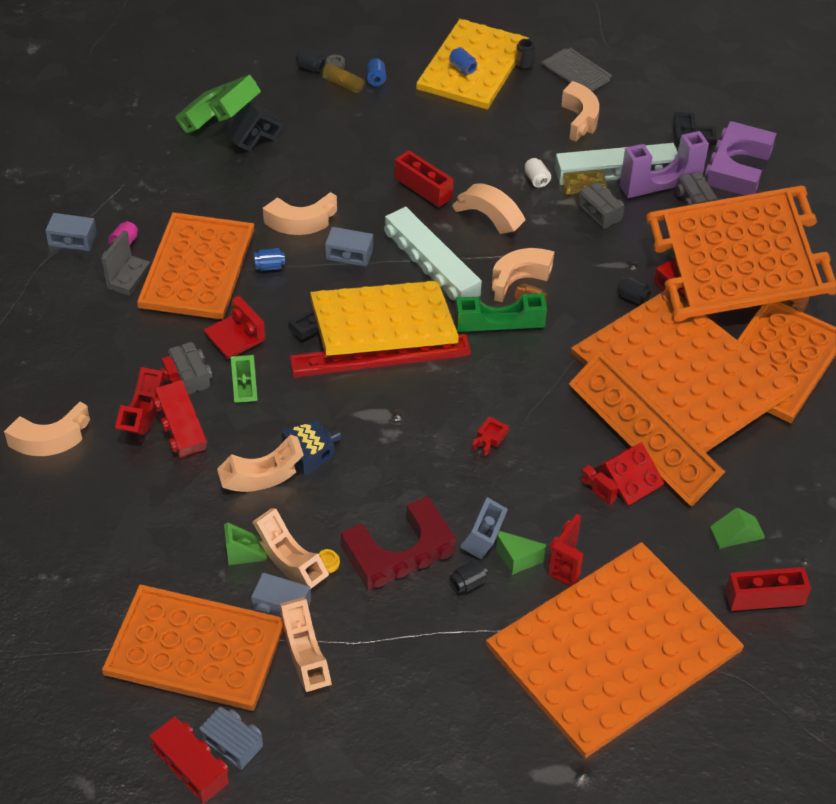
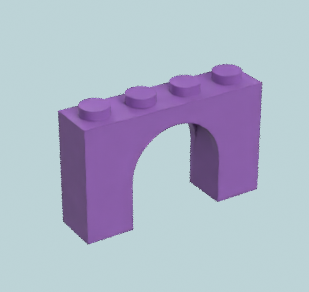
(736, 140)
(638, 179)

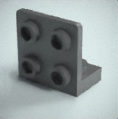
(122, 269)

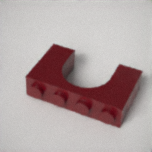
(380, 566)

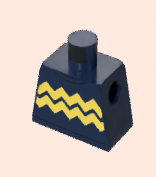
(315, 444)

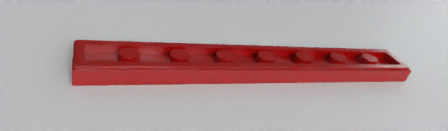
(319, 363)

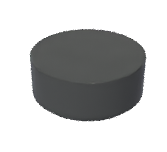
(336, 60)

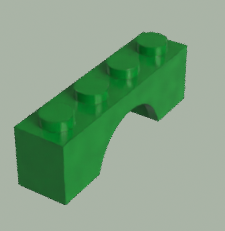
(526, 312)

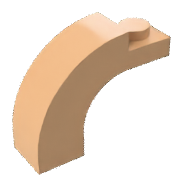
(585, 104)
(494, 204)
(300, 220)
(520, 264)
(48, 439)
(261, 473)
(286, 553)
(303, 646)

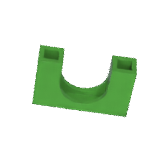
(220, 101)

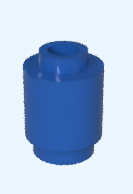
(463, 61)
(376, 72)
(269, 259)

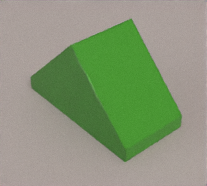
(244, 378)
(736, 529)
(243, 546)
(519, 552)

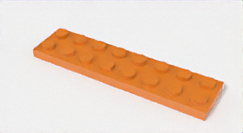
(640, 420)

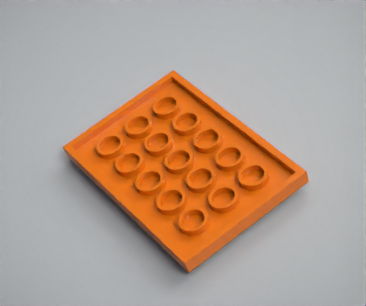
(196, 266)
(795, 347)
(195, 647)

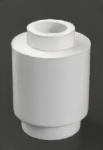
(537, 172)

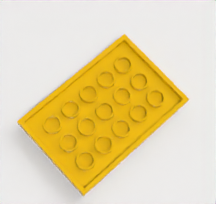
(495, 57)
(383, 318)

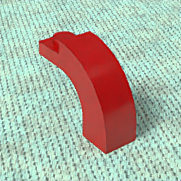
(141, 412)

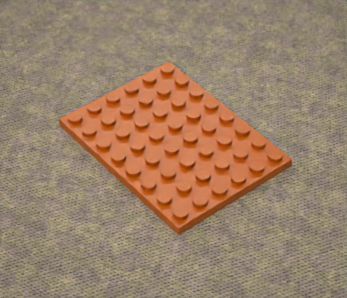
(689, 369)
(613, 648)

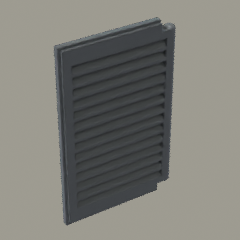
(575, 67)

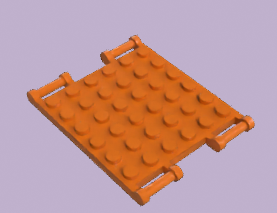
(741, 252)

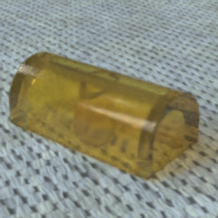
(343, 78)
(575, 181)

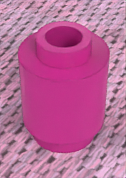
(126, 226)

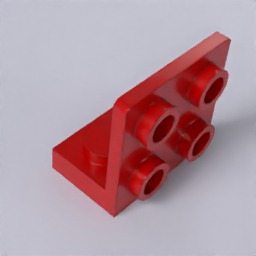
(238, 331)
(632, 472)
(565, 559)

